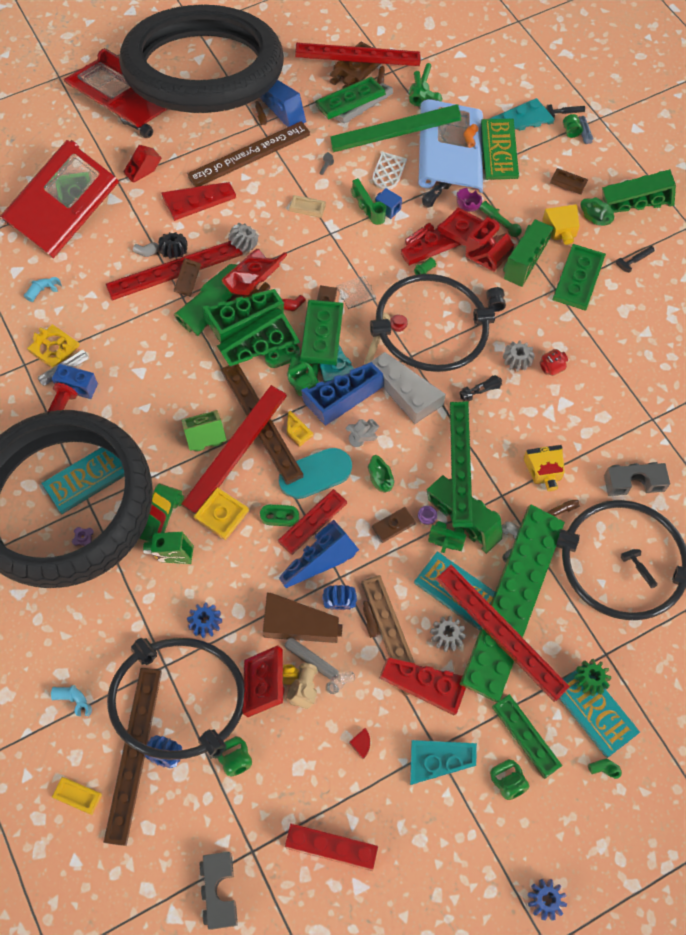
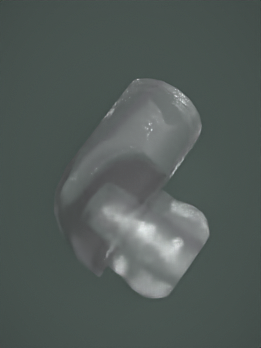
(339, 681)

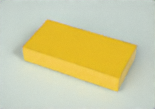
(76, 795)

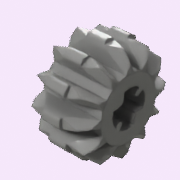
(243, 237)
(518, 356)
(439, 630)

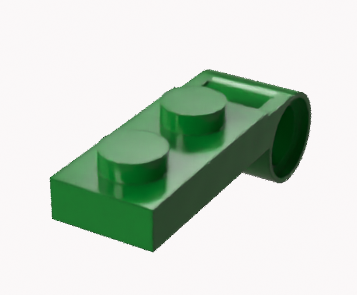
(375, 211)

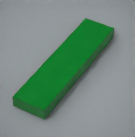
(527, 736)

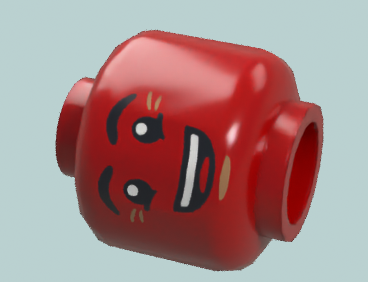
(553, 362)

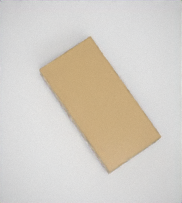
(307, 206)

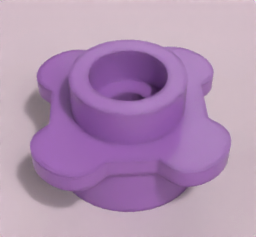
(87, 536)

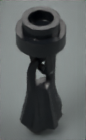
(145, 130)
(429, 198)
(492, 383)

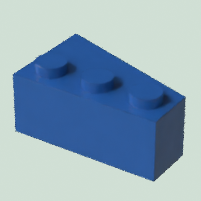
(285, 103)

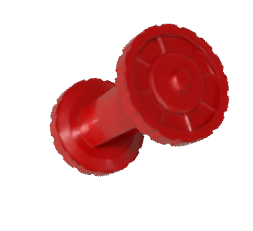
(63, 394)

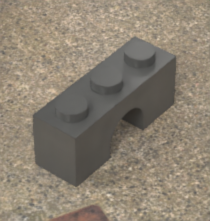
(651, 475)
(215, 869)

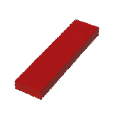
(312, 521)

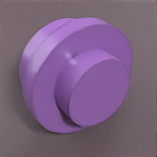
(427, 515)

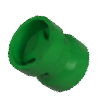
(572, 125)

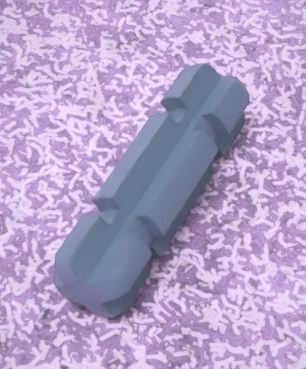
(586, 133)

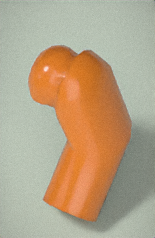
(469, 133)

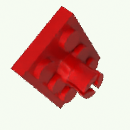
(263, 681)

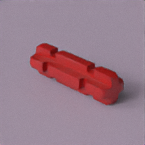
(419, 233)

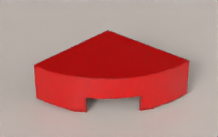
(361, 743)

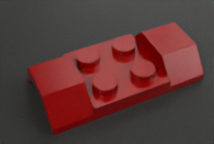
(251, 272)

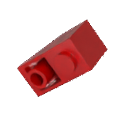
(142, 163)

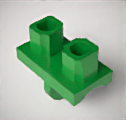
(447, 538)

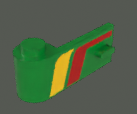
(163, 502)

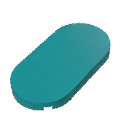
(320, 473)

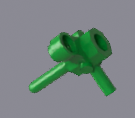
(420, 89)

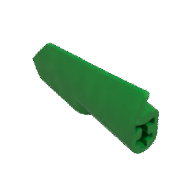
(211, 293)

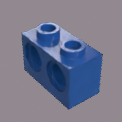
(80, 380)

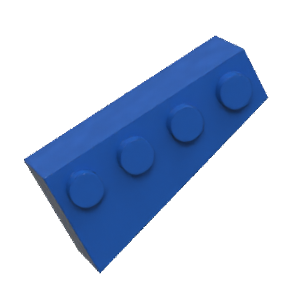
(342, 393)

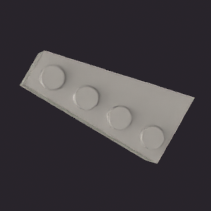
(408, 389)

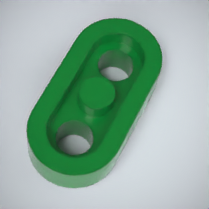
(283, 356)
(279, 514)

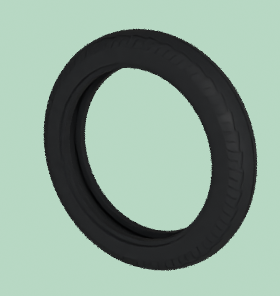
(201, 95)

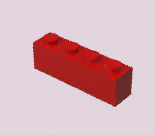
(331, 847)

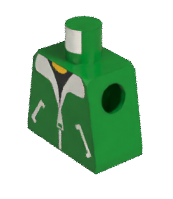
(170, 548)

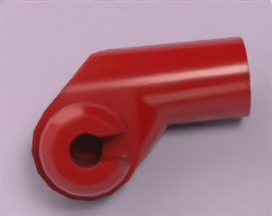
(293, 305)

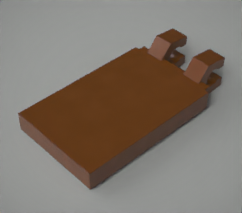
(352, 71)

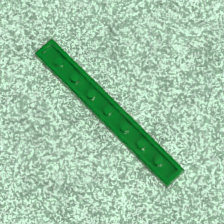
(395, 128)
(461, 465)

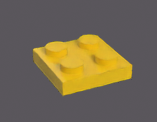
(221, 513)

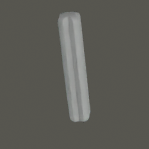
(72, 361)
(311, 658)

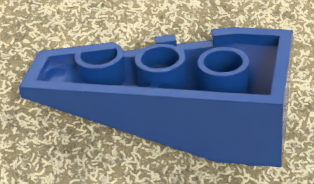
(328, 551)

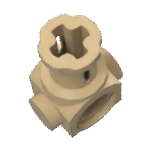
(302, 689)

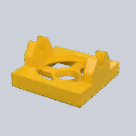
(61, 354)

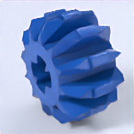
(339, 597)
(198, 615)
(164, 744)
(552, 908)

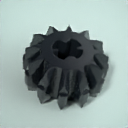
(172, 245)

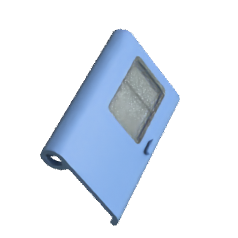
(445, 152)

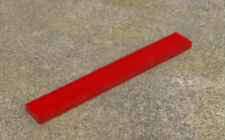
(357, 54)
(170, 270)
(234, 449)
(502, 633)

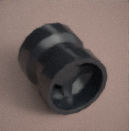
(495, 296)

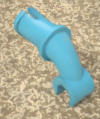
(39, 285)
(72, 694)

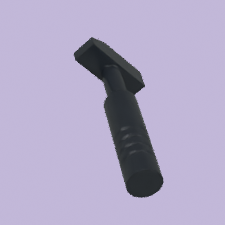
(565, 110)
(625, 265)
(632, 554)

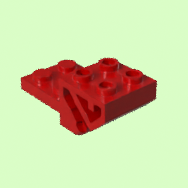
(478, 238)

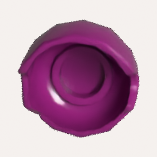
(468, 201)

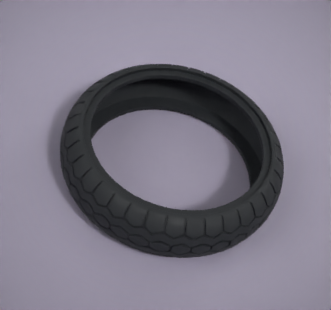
(126, 527)

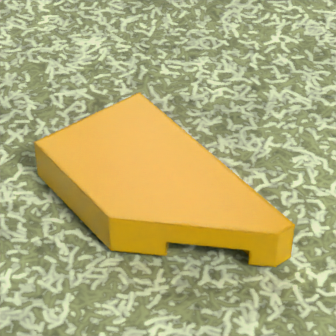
(297, 430)

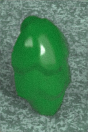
(597, 211)
(380, 474)

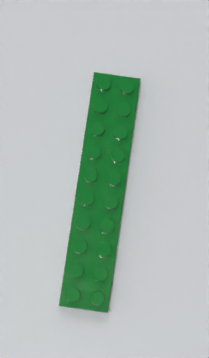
(514, 600)

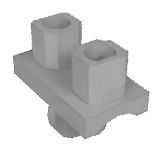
(362, 432)

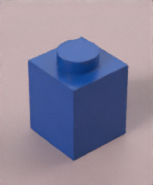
(391, 200)

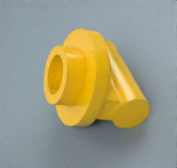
(290, 674)

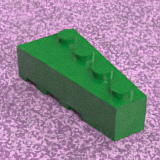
(641, 192)
(527, 252)
(236, 315)
(259, 338)
(486, 523)

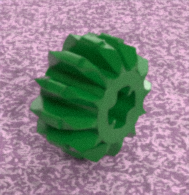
(591, 669)

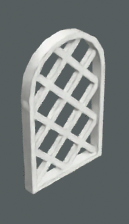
(383, 154)

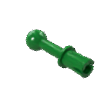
(513, 229)

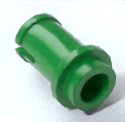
(425, 266)

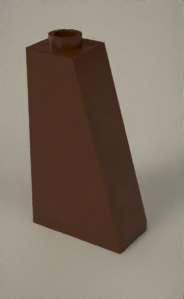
(295, 620)

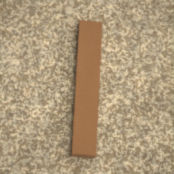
(387, 620)

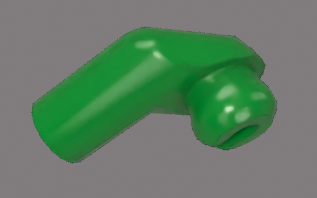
(607, 767)

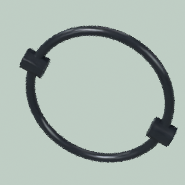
(481, 316)
(569, 540)
(210, 741)

